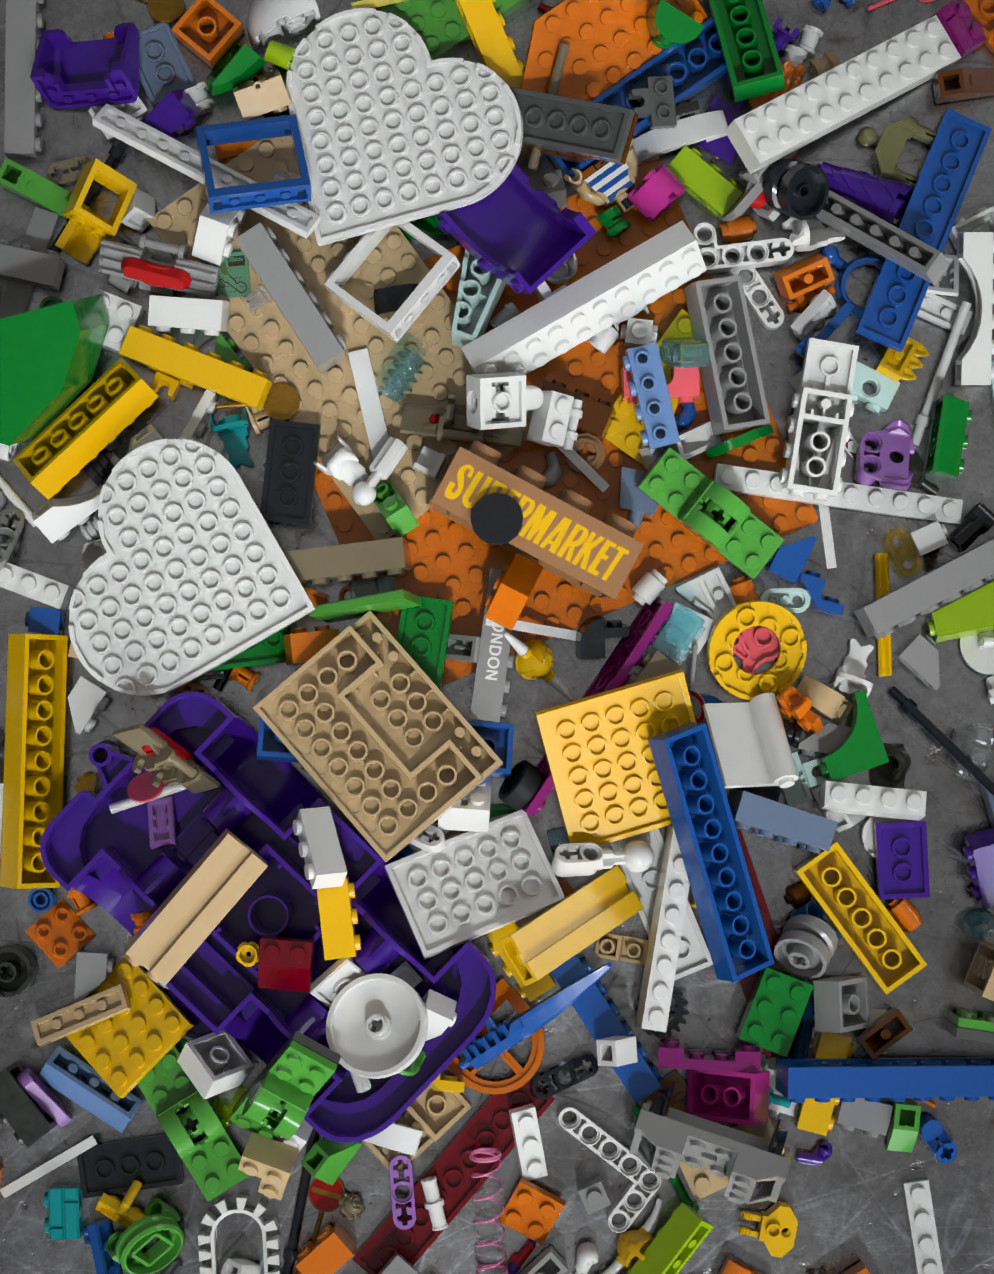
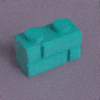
(65, 1212)

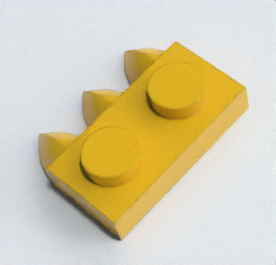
(898, 364)

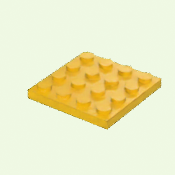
(135, 1040)

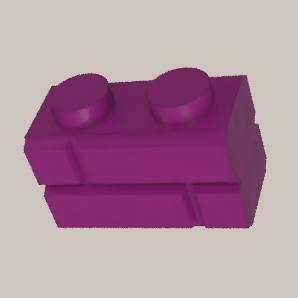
(961, 27)

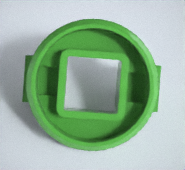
(160, 1222)

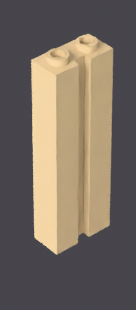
(195, 907)

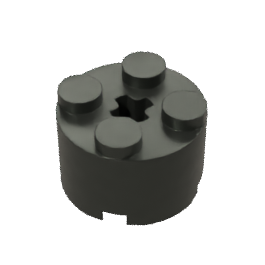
(23, 970)

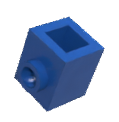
(45, 620)

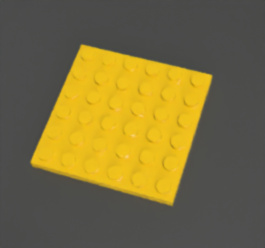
(604, 757)

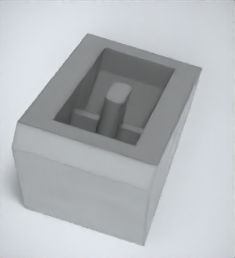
(463, 648)

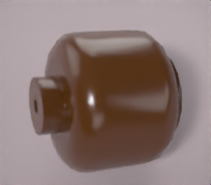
(797, 895)

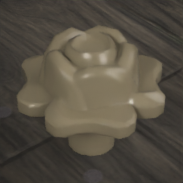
(351, 1206)

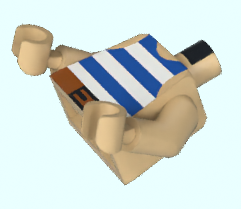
(607, 182)

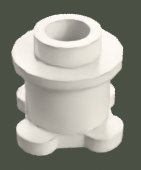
(200, 97)

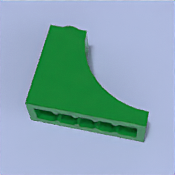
(860, 748)

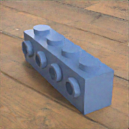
(651, 395)
(88, 1089)

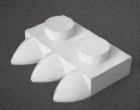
(814, 315)

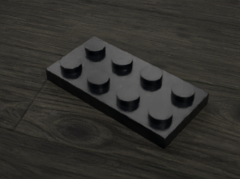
(290, 472)
(115, 1165)

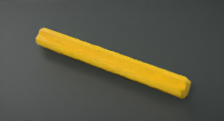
(882, 588)

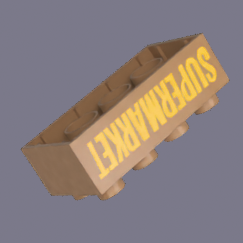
(553, 529)

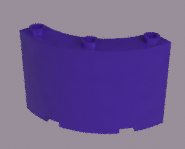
(517, 232)

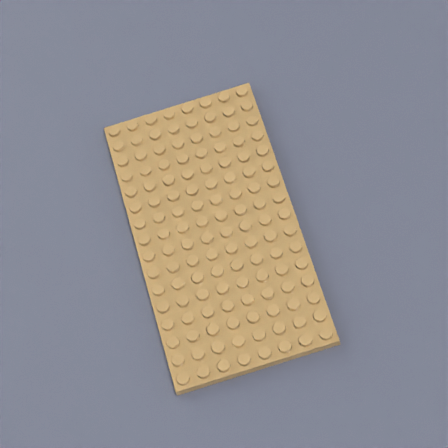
(332, 396)

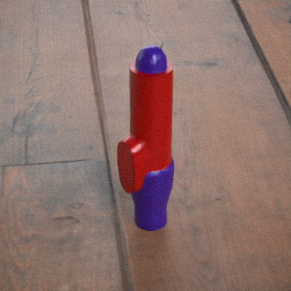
(517, 1260)

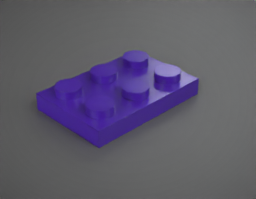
(902, 860)

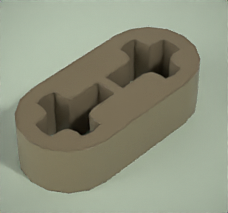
(65, 166)

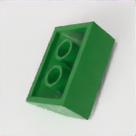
(948, 437)

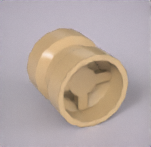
(821, 65)

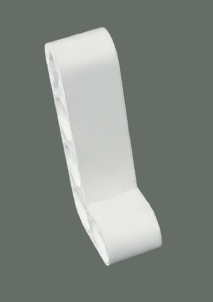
(742, 250)

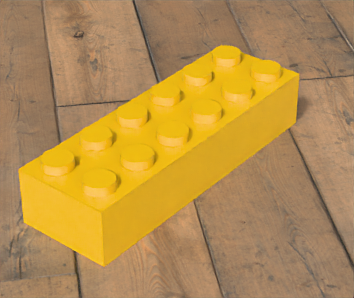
(85, 428)
(860, 917)

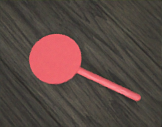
(142, 790)

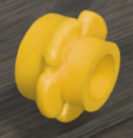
(247, 961)

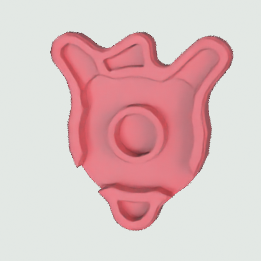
(756, 647)

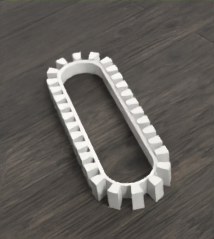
(212, 1220)

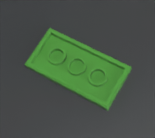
(361, 605)

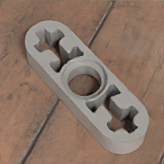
(13, 533)

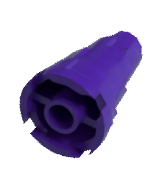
(873, 193)

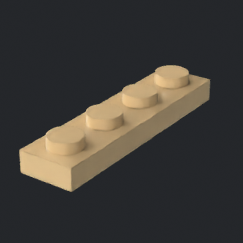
(81, 1015)

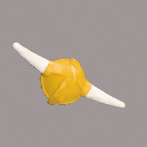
(535, 662)
(634, 1242)

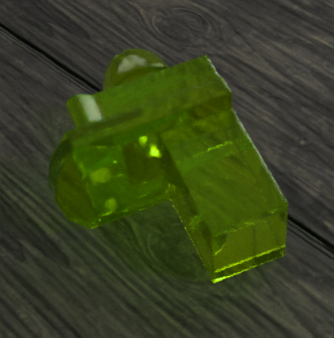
(226, 1107)

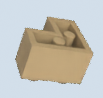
(269, 1161)

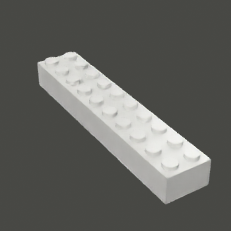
(842, 94)
(589, 304)

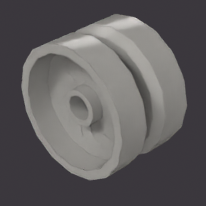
(806, 946)

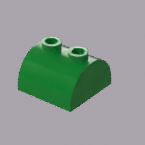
(670, 26)

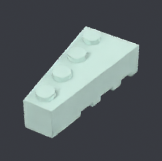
(475, 301)

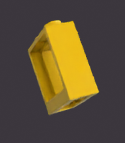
(113, 181)

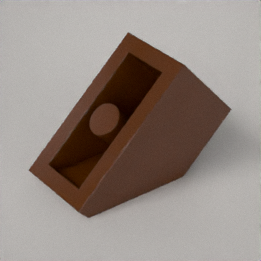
(884, 1032)

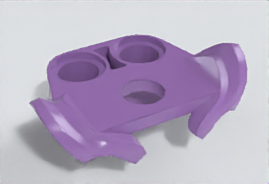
(893, 438)

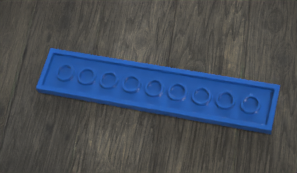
(929, 218)

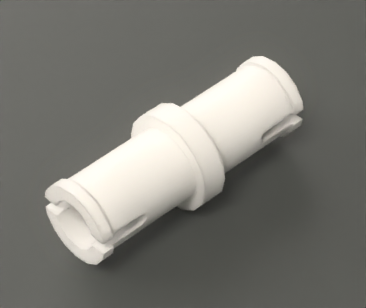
(434, 1203)

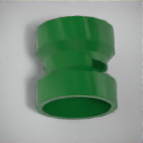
(613, 222)

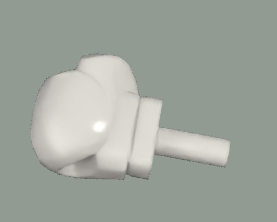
(585, 1257)

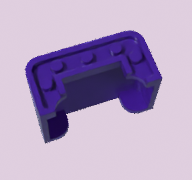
(87, 71)

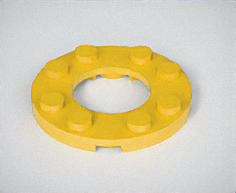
(790, 658)

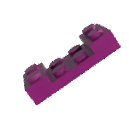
(745, 1059)

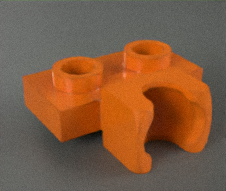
(798, 707)

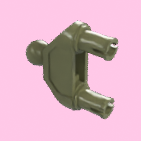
(891, 144)

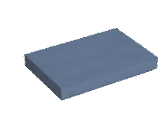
(162, 63)

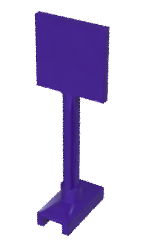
(722, 146)

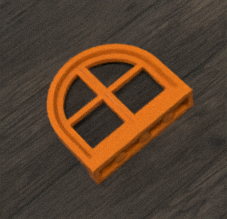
(505, 992)

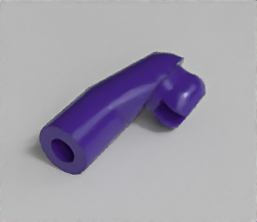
(816, 1156)

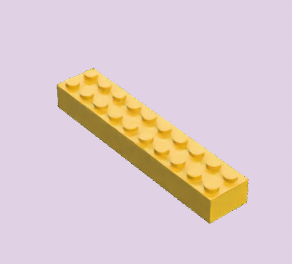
(32, 754)

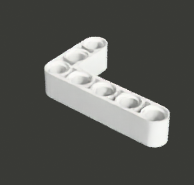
(615, 1159)

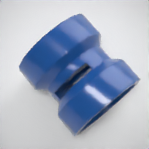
(46, 896)

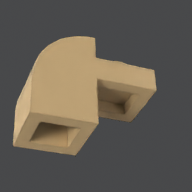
(825, 699)

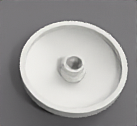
(377, 1025)

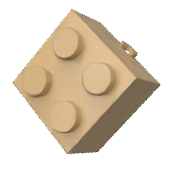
(262, 96)

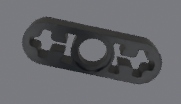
(550, 1091)

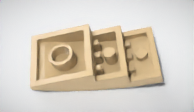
(433, 1114)

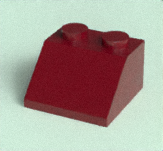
(285, 963)

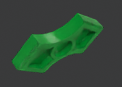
(739, 441)

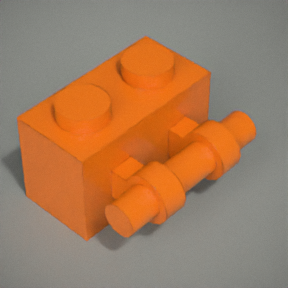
(802, 278)

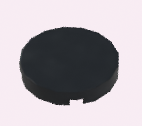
(496, 518)

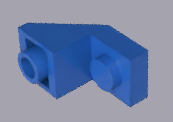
(814, 586)

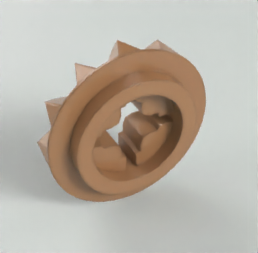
(594, 445)

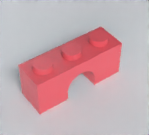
(683, 385)

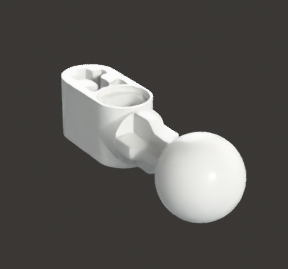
(572, 859)

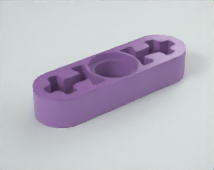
(44, 1097)
(410, 1209)

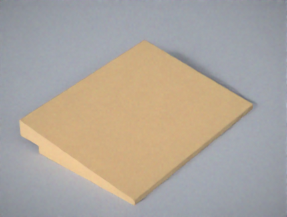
(378, 735)

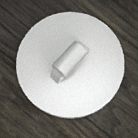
(979, 652)

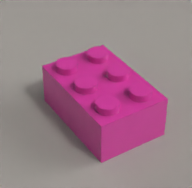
(729, 1096)

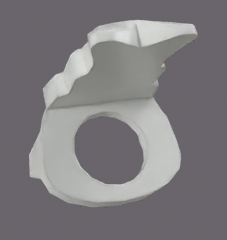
(808, 240)
(343, 464)
(851, 675)

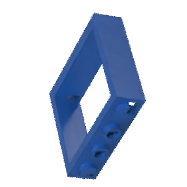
(255, 194)

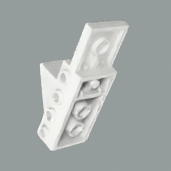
(820, 420)

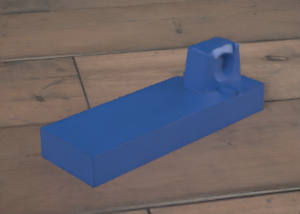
(97, 1235)

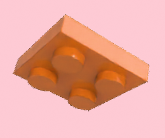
(532, 1211)

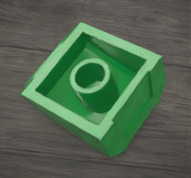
(234, 69)

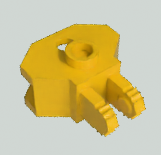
(771, 1226)

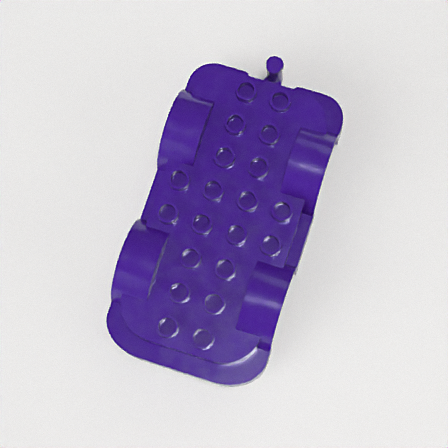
(257, 802)

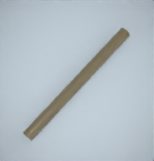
(553, 90)

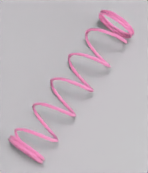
(489, 1151)

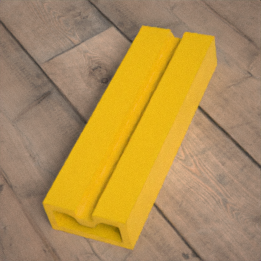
(570, 925)

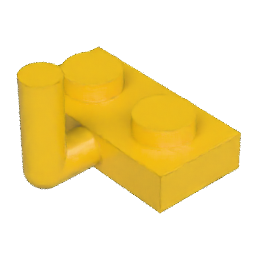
(120, 1210)

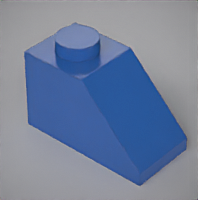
(790, 559)

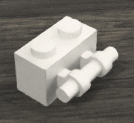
(556, 420)

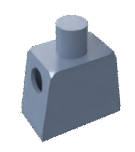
(633, 499)

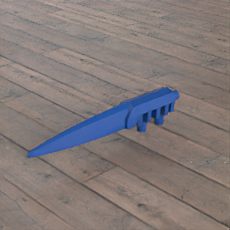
(508, 1034)

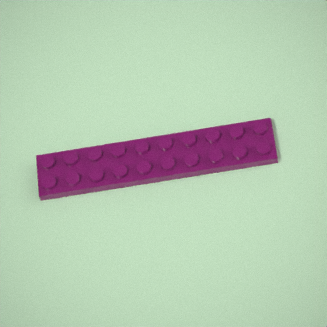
(611, 676)

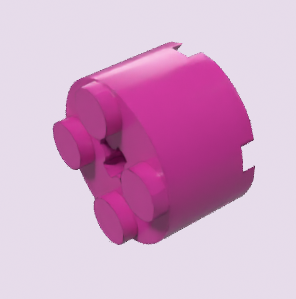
(657, 192)

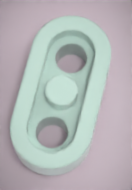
(784, 598)

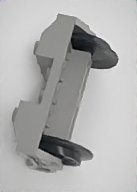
(667, 1139)

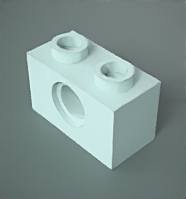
(883, 388)

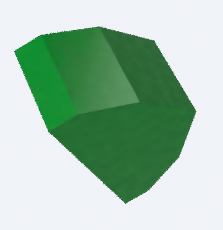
(47, 363)

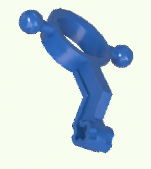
(848, 306)

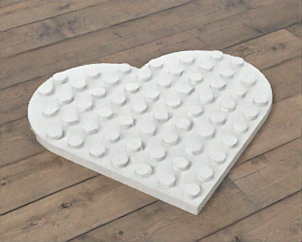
(394, 129)
(183, 572)

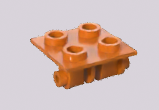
(60, 933)

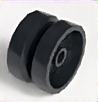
(796, 189)

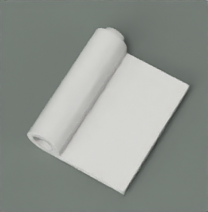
(751, 743)

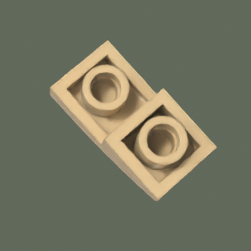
(622, 948)

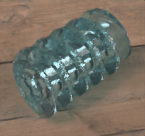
(402, 376)

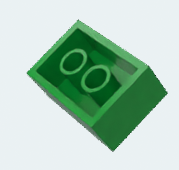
(774, 1010)

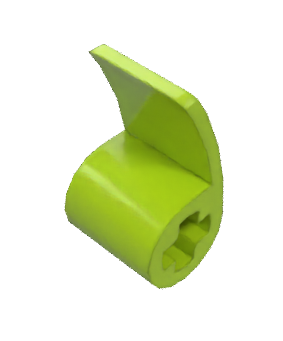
(279, 54)

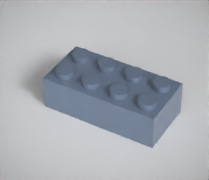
(784, 822)

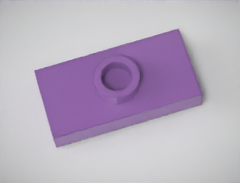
(162, 823)

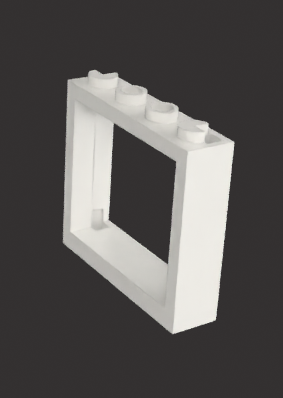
(418, 299)

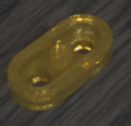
(904, 552)

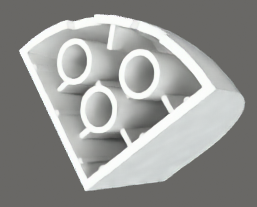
(280, 20)

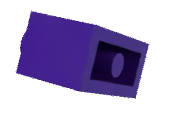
(173, 114)

